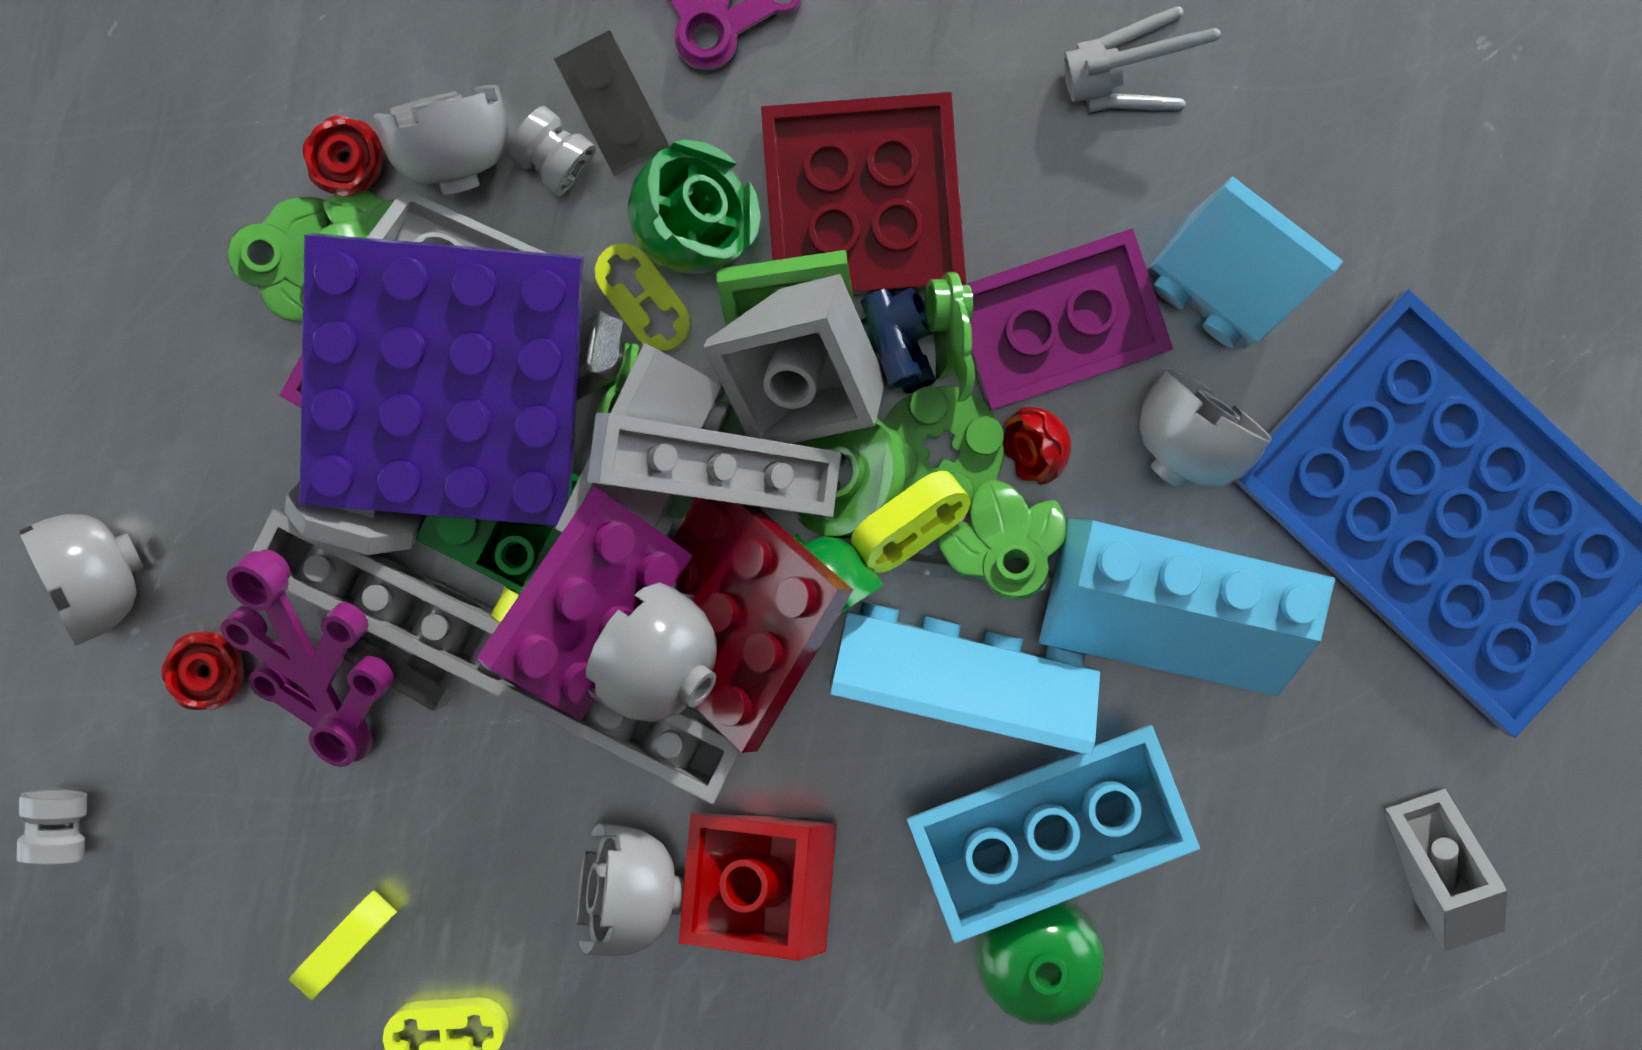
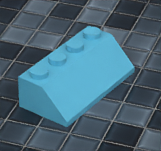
(1183, 607)
(966, 679)
(1053, 833)

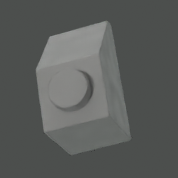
(1447, 870)

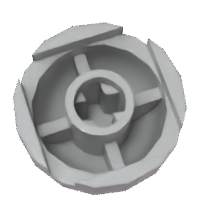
(445, 137)
(1197, 433)
(84, 571)
(654, 658)
(626, 891)

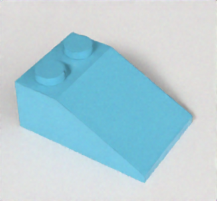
(1240, 265)

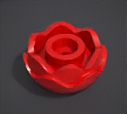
(329, 141)
(1037, 444)
(183, 673)

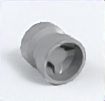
(553, 152)
(51, 827)

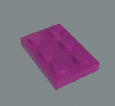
(1064, 320)
(573, 594)

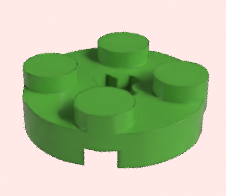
(971, 423)
(875, 479)

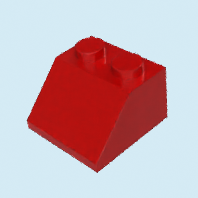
(758, 885)

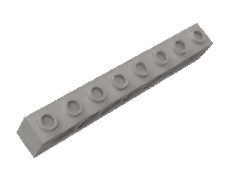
(452, 632)

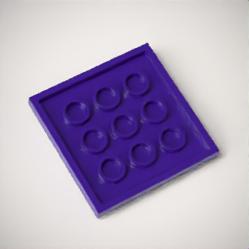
(439, 378)

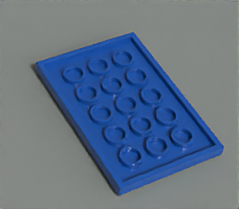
(1455, 513)

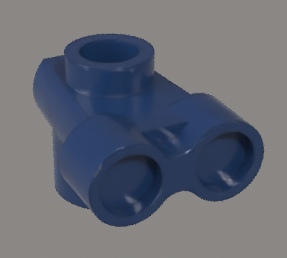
(894, 328)

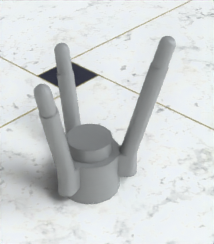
(1098, 65)

